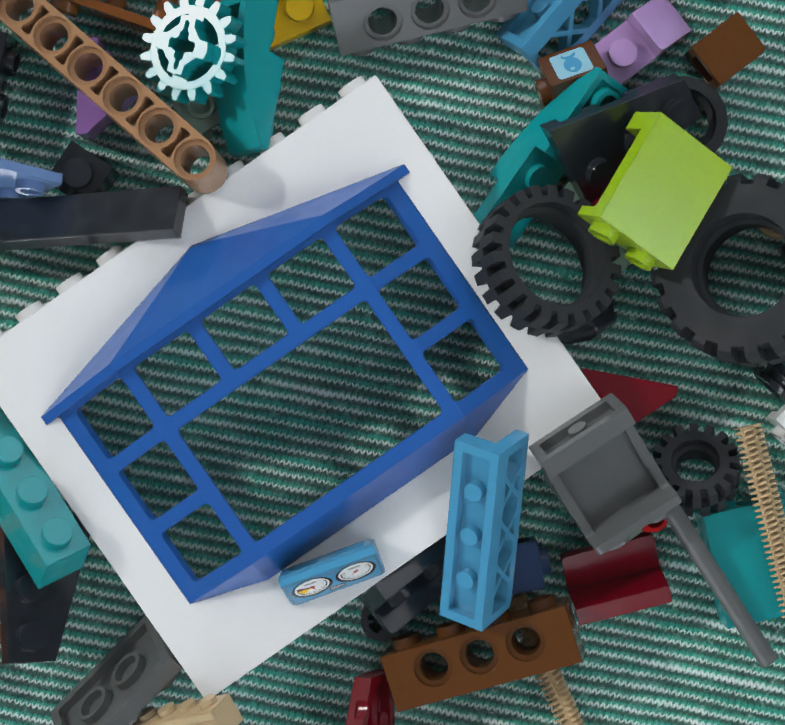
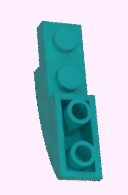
(250, 104)
(531, 157)

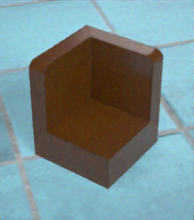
(725, 51)

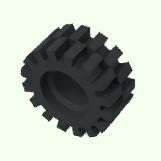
(705, 447)

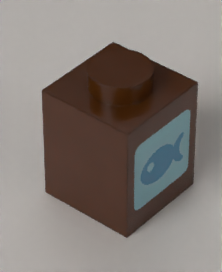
(564, 68)

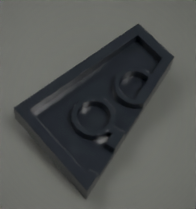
(597, 138)
(31, 616)

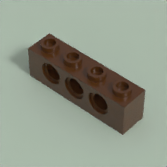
(417, 685)

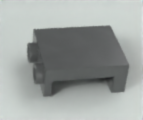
(605, 474)

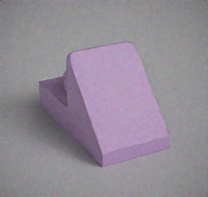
(641, 39)

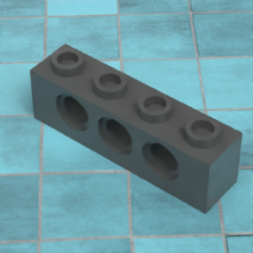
(407, 23)

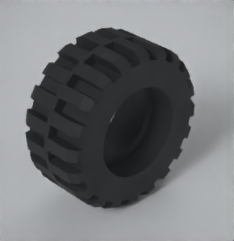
(686, 291)

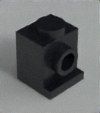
(83, 172)

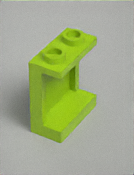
(657, 193)

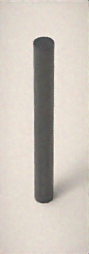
(721, 587)

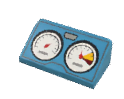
(331, 572)

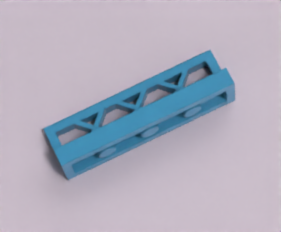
(552, 18)
(483, 528)

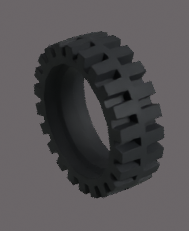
(508, 288)

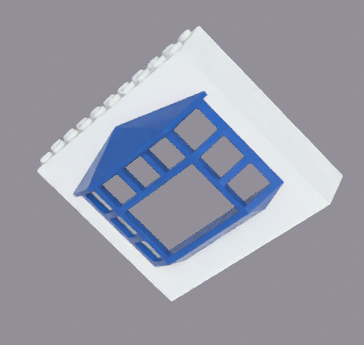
(166, 287)

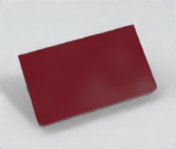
(615, 581)

